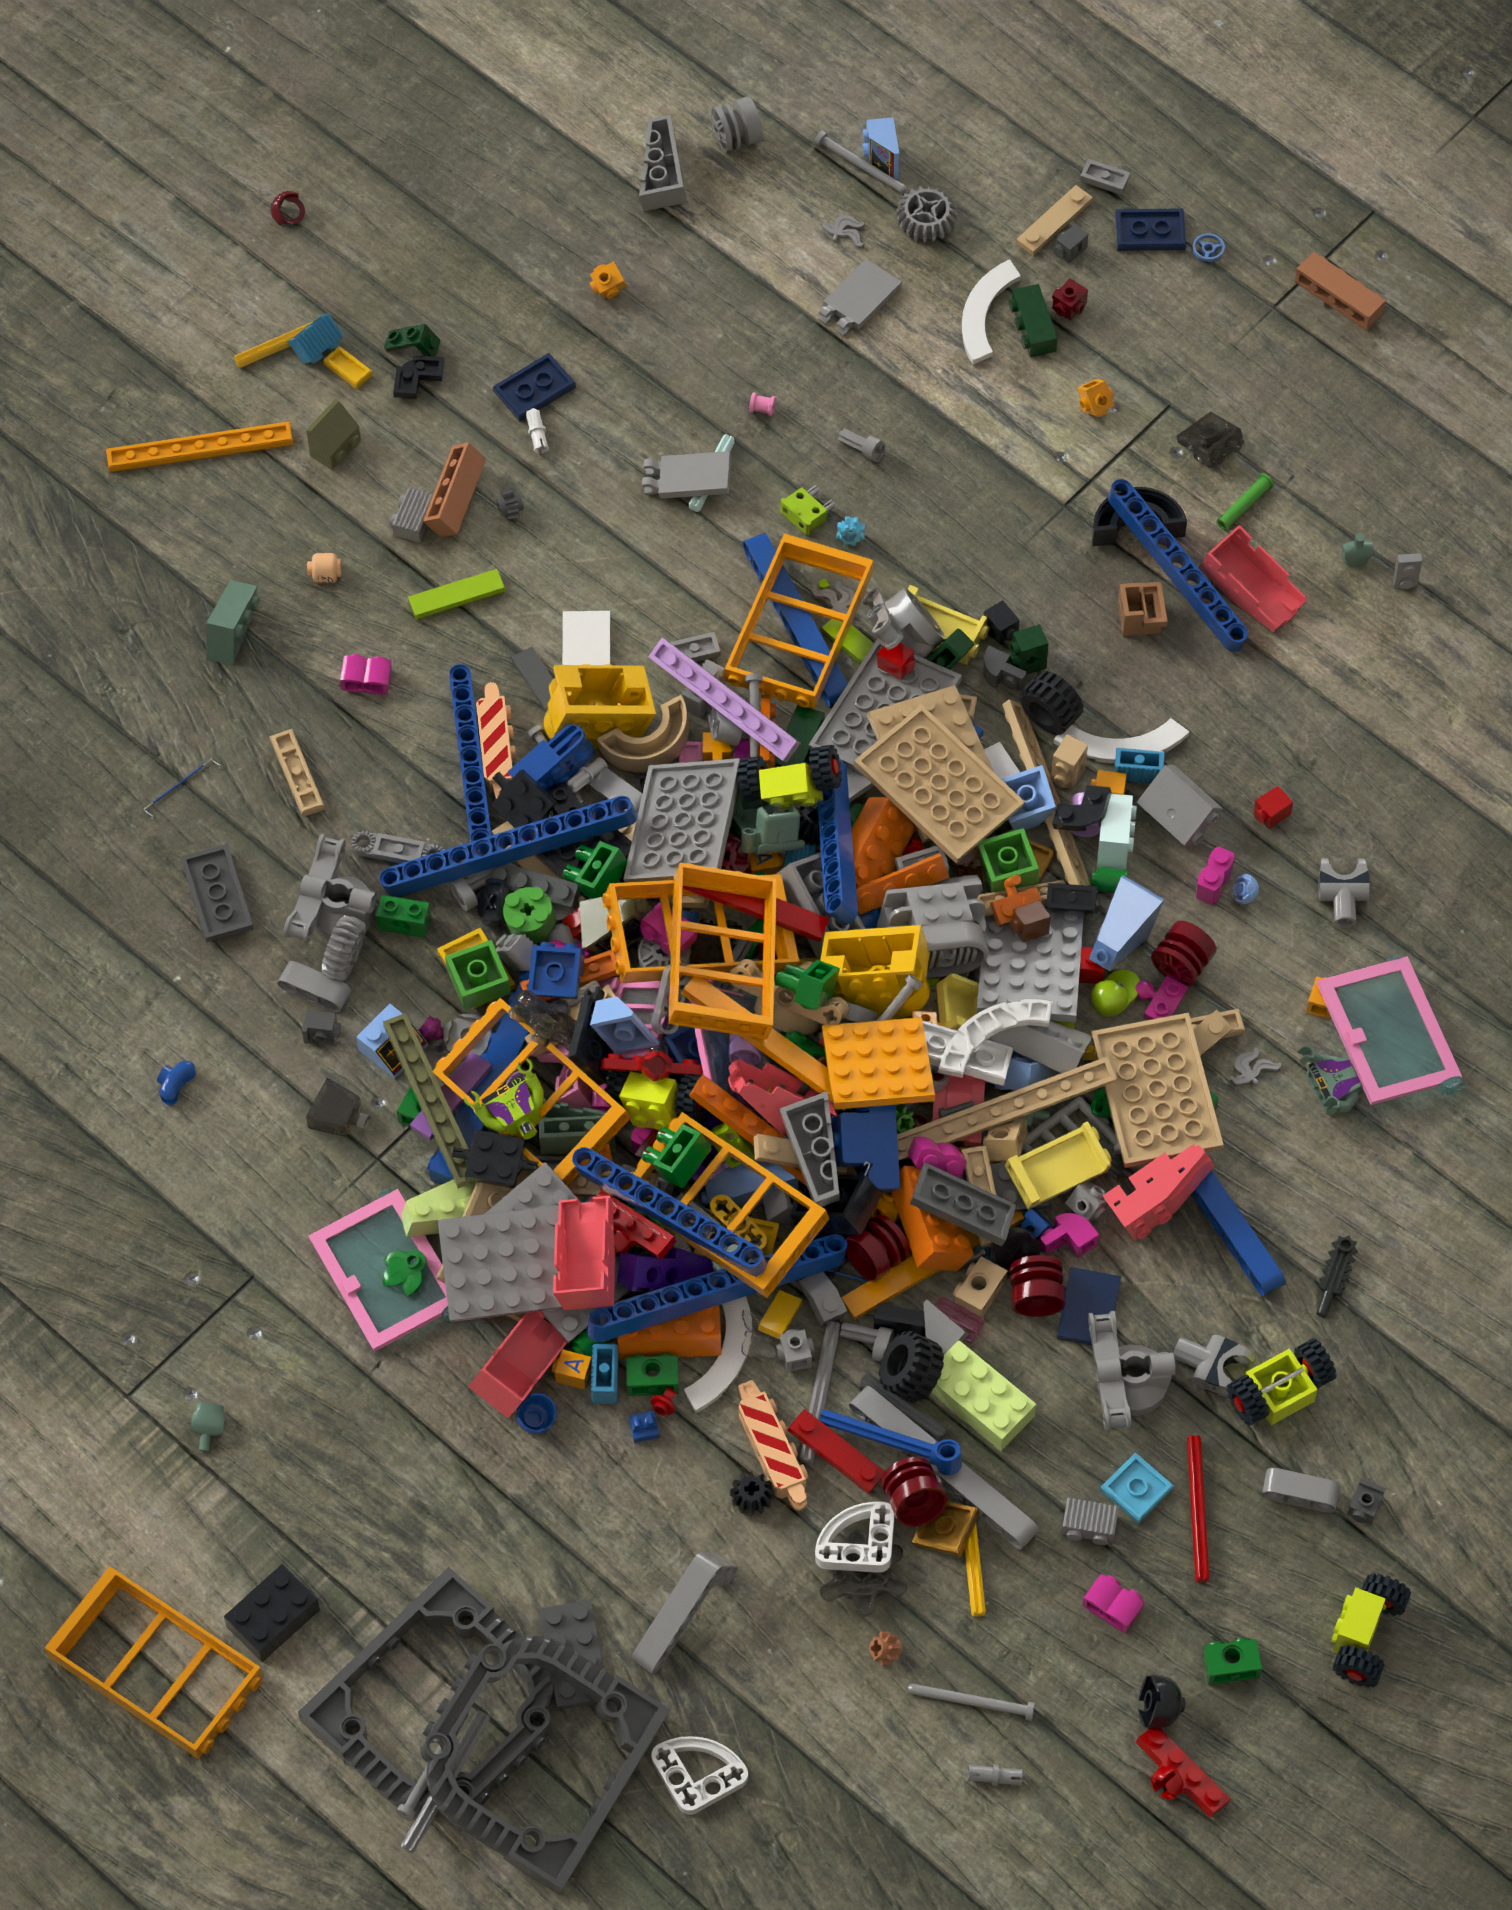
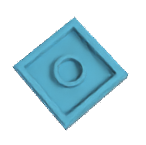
(1136, 1488)

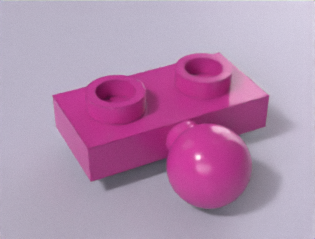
(1164, 1000)

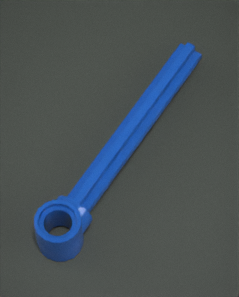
(934, 1452)

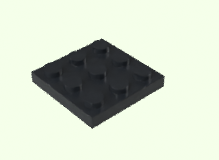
(560, 857)

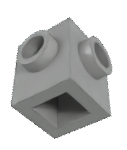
(1088, 1201)
(795, 1350)

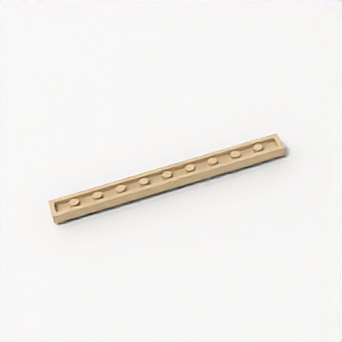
(1032, 757)
(1011, 1105)

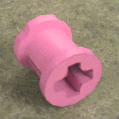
(762, 404)

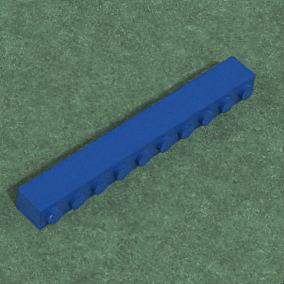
(502, 1050)

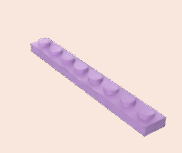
(724, 700)

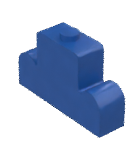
(869, 1138)

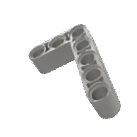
(702, 1574)

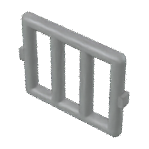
(1062, 1117)

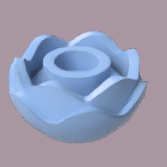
(1246, 889)

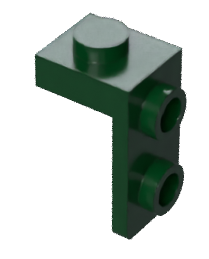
(419, 336)

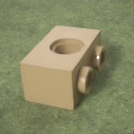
(981, 1273)

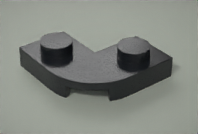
(410, 373)
(1081, 816)

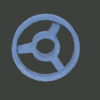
(1208, 254)

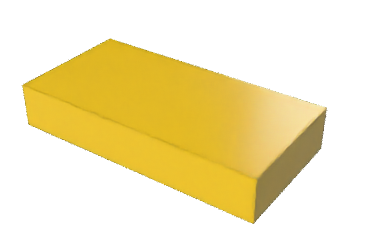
(348, 367)
(780, 1314)

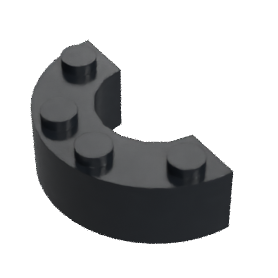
(1108, 522)

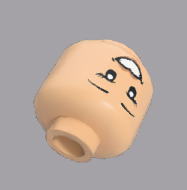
(324, 568)

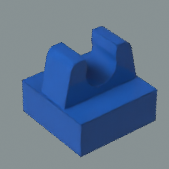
(1038, 1221)
(644, 1426)

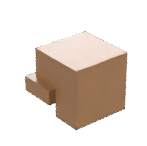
(1141, 608)

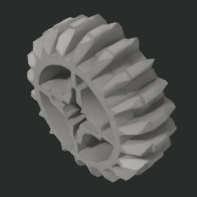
(924, 220)
(343, 948)

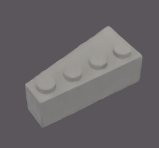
(662, 169)
(1052, 1046)
(812, 1141)

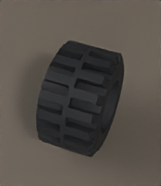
(1051, 702)
(911, 1366)

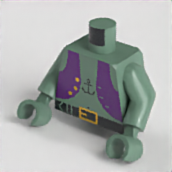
(1332, 1080)

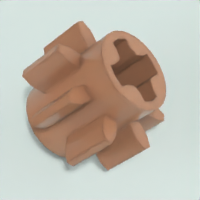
(885, 1648)

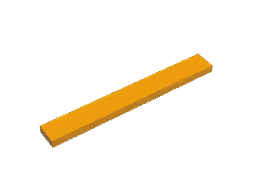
(199, 446)
(775, 1046)
(897, 1281)

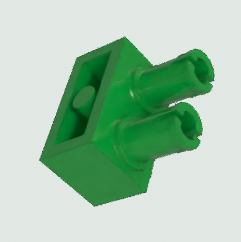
(602, 867)
(810, 986)
(681, 1155)

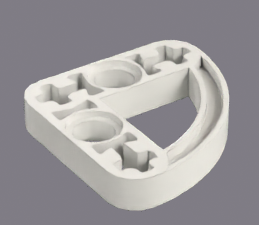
(868, 1552)
(697, 1790)

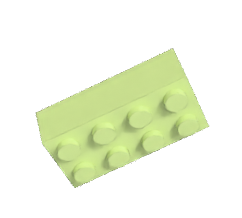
(982, 1396)

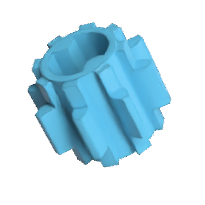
(850, 524)

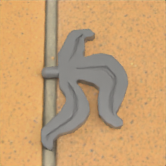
(838, 229)
(828, 594)
(1246, 1074)

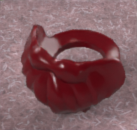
(289, 196)

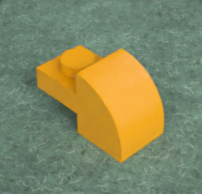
(714, 749)

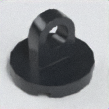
(491, 901)
(1018, 1244)

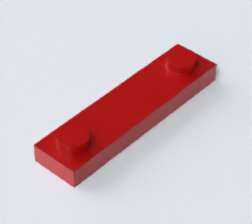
(836, 1451)

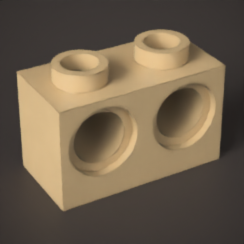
(1069, 762)
(1006, 1139)

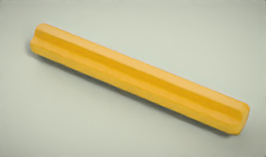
(266, 349)
(974, 1575)

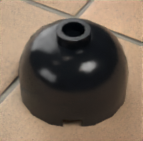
(1161, 1702)

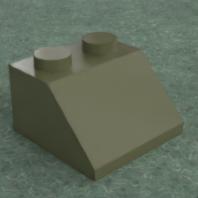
(333, 435)

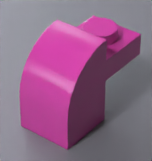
(1073, 1231)

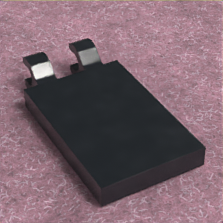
(587, 1046)

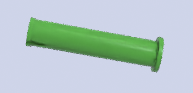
(1245, 502)

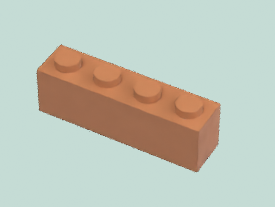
(1340, 291)
(454, 490)

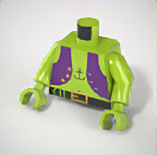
(513, 1106)

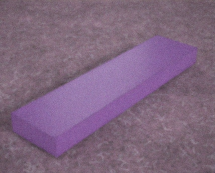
(467, 1078)

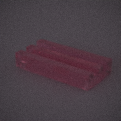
(943, 1301)

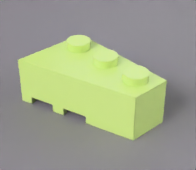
(444, 1202)

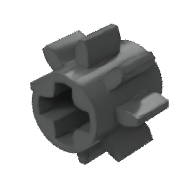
(510, 504)

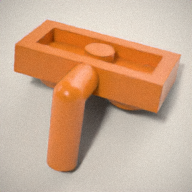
(1004, 907)

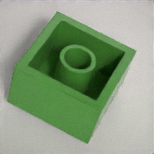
(1008, 856)
(477, 975)

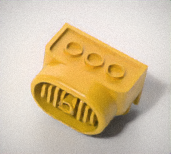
(598, 700)
(876, 965)

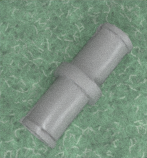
(994, 1775)

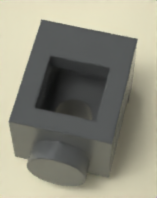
(1071, 243)
(320, 1026)
(1370, 1493)

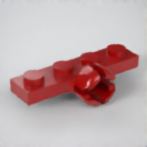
(653, 1065)
(635, 1229)
(1180, 1773)

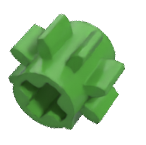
(903, 1119)

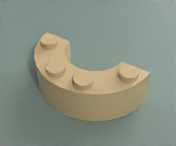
(659, 748)

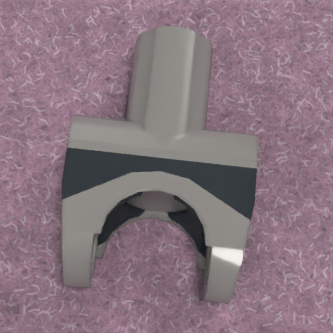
(1343, 890)
(1212, 1361)

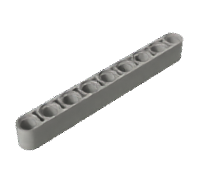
(964, 1485)

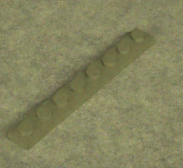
(428, 1094)

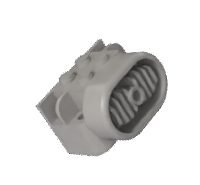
(950, 921)

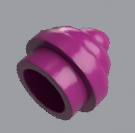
(432, 1029)

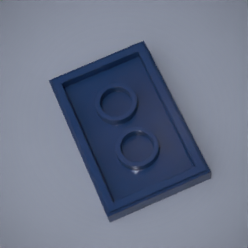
(1150, 229)
(534, 386)
(1085, 1294)

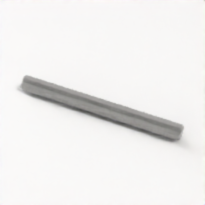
(822, 1381)
(430, 1809)

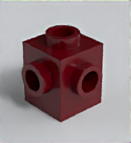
(1069, 299)

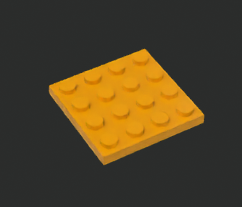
(878, 1063)

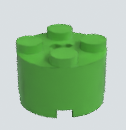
(529, 913)

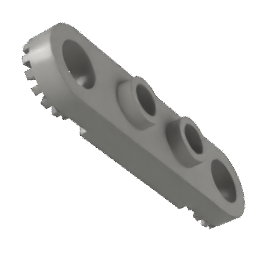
(392, 848)

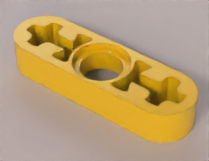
(731, 1206)

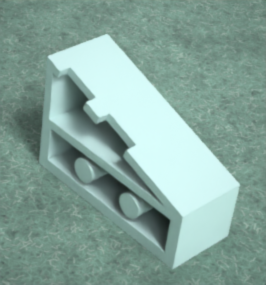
(1115, 832)

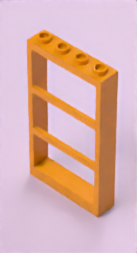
(815, 556)
(784, 939)
(715, 1018)
(595, 1139)
(794, 1244)
(90, 1609)

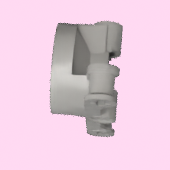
(903, 621)
(319, 887)
(1126, 1395)

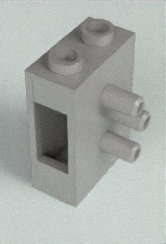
(1180, 805)

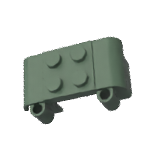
(762, 829)

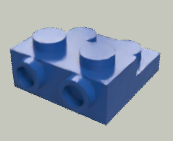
(556, 970)

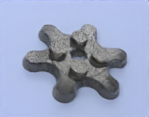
(547, 1019)
(863, 1591)

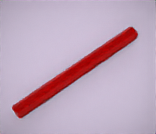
(1198, 1509)

